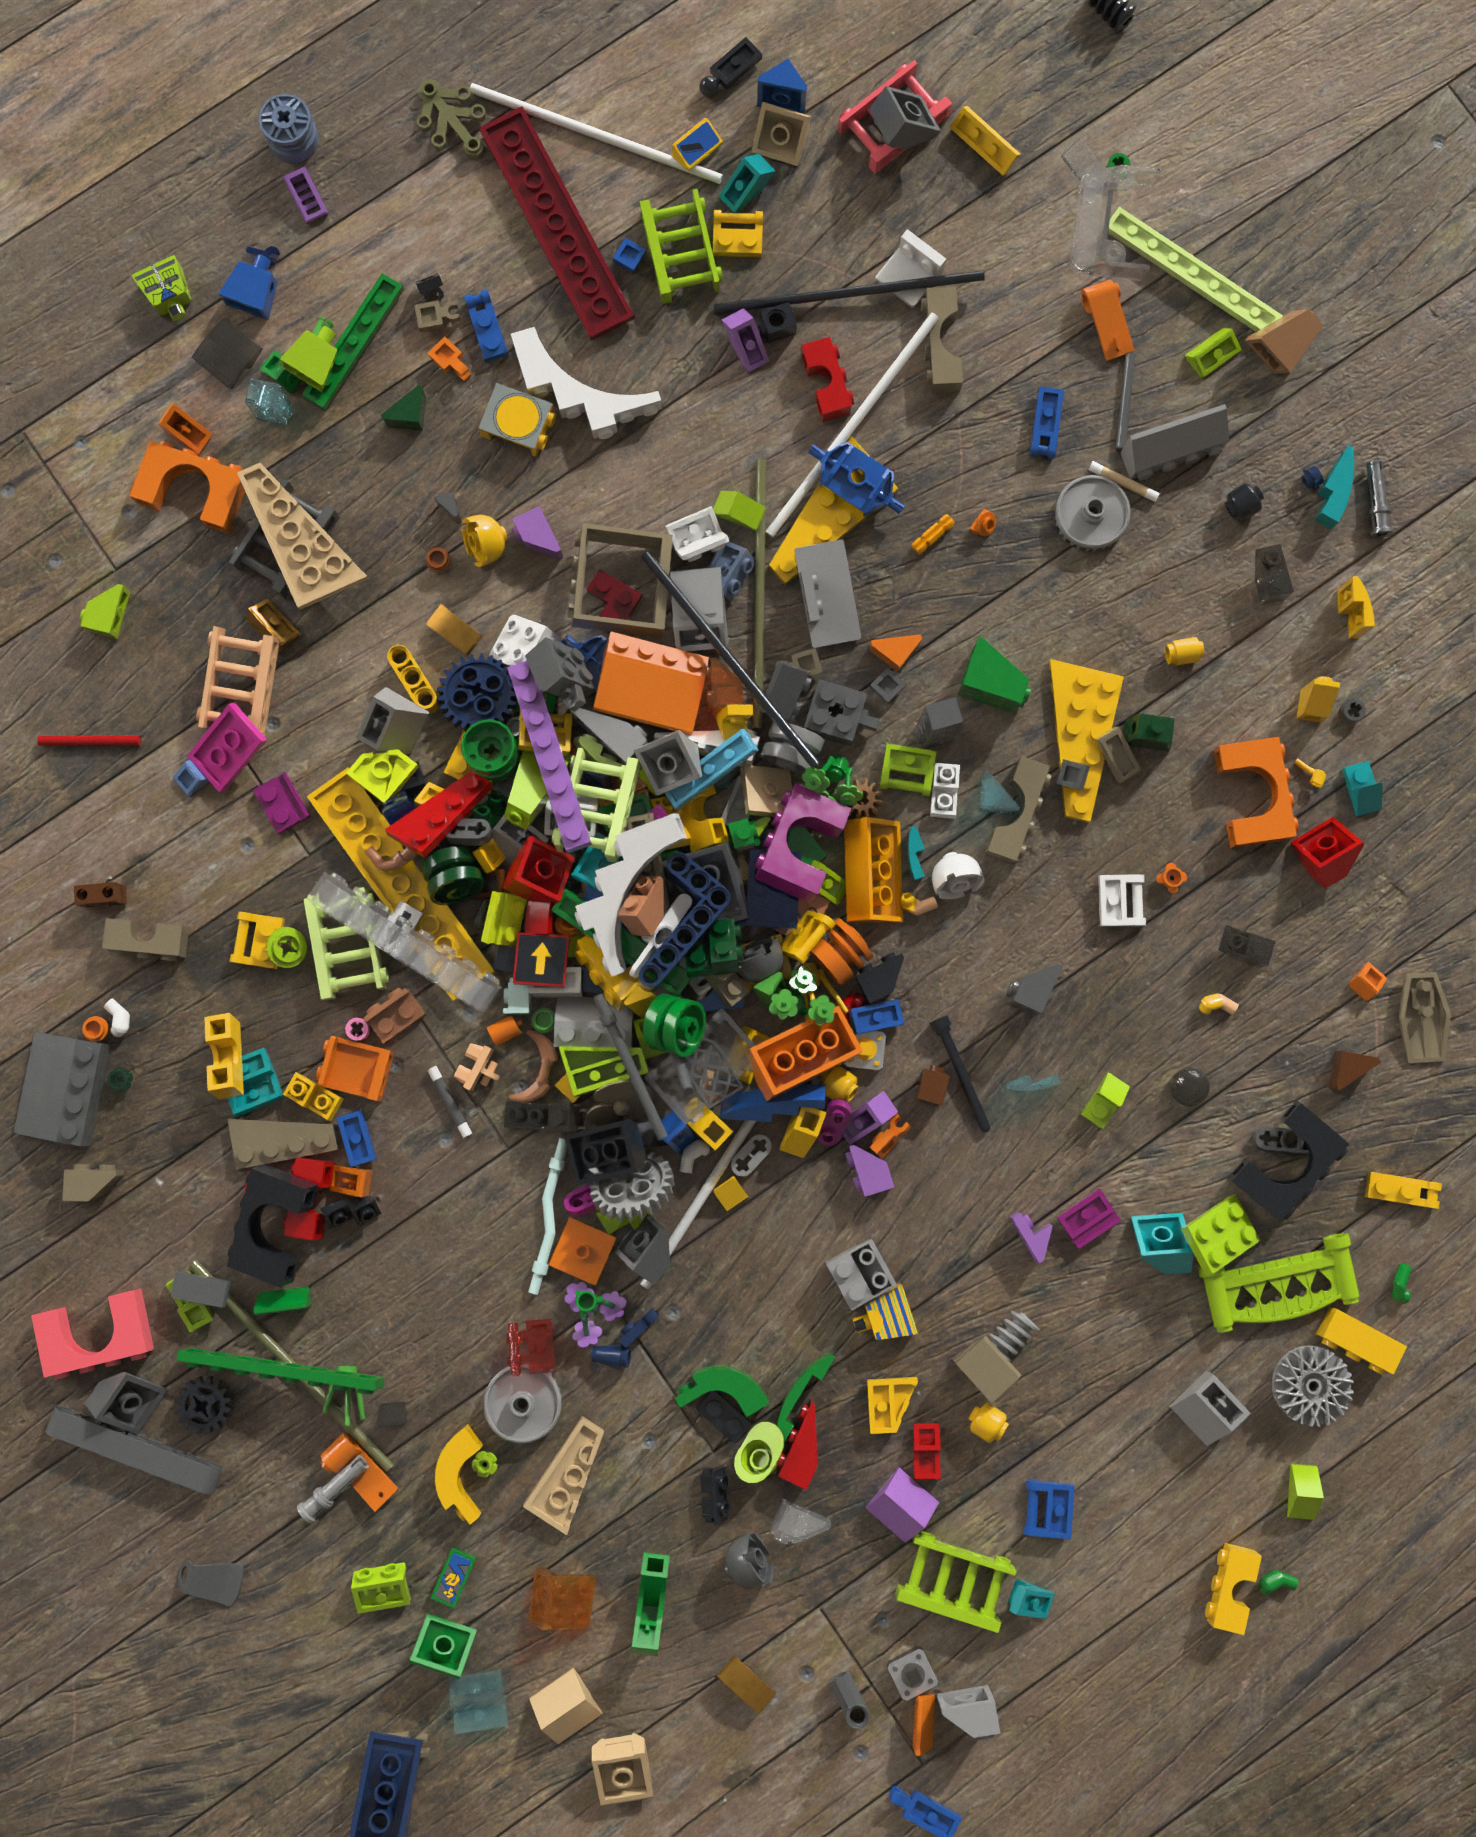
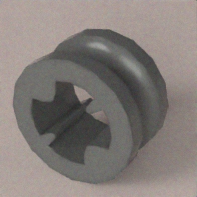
(1346, 706)

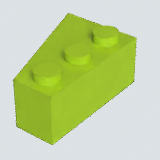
(596, 1066)

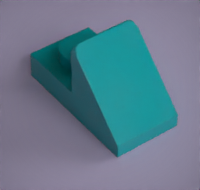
(1363, 791)
(1030, 1600)

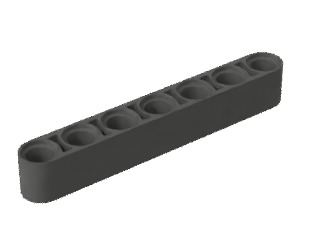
(134, 1450)

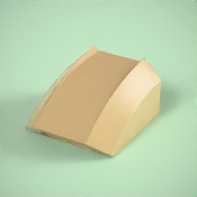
(621, 1769)

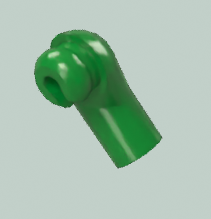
(1276, 1579)

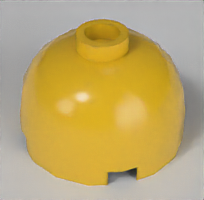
(483, 539)

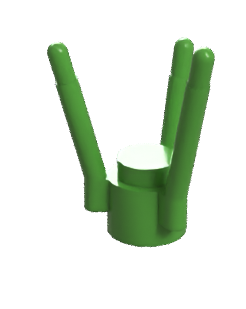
(347, 1398)

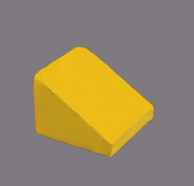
(730, 1193)

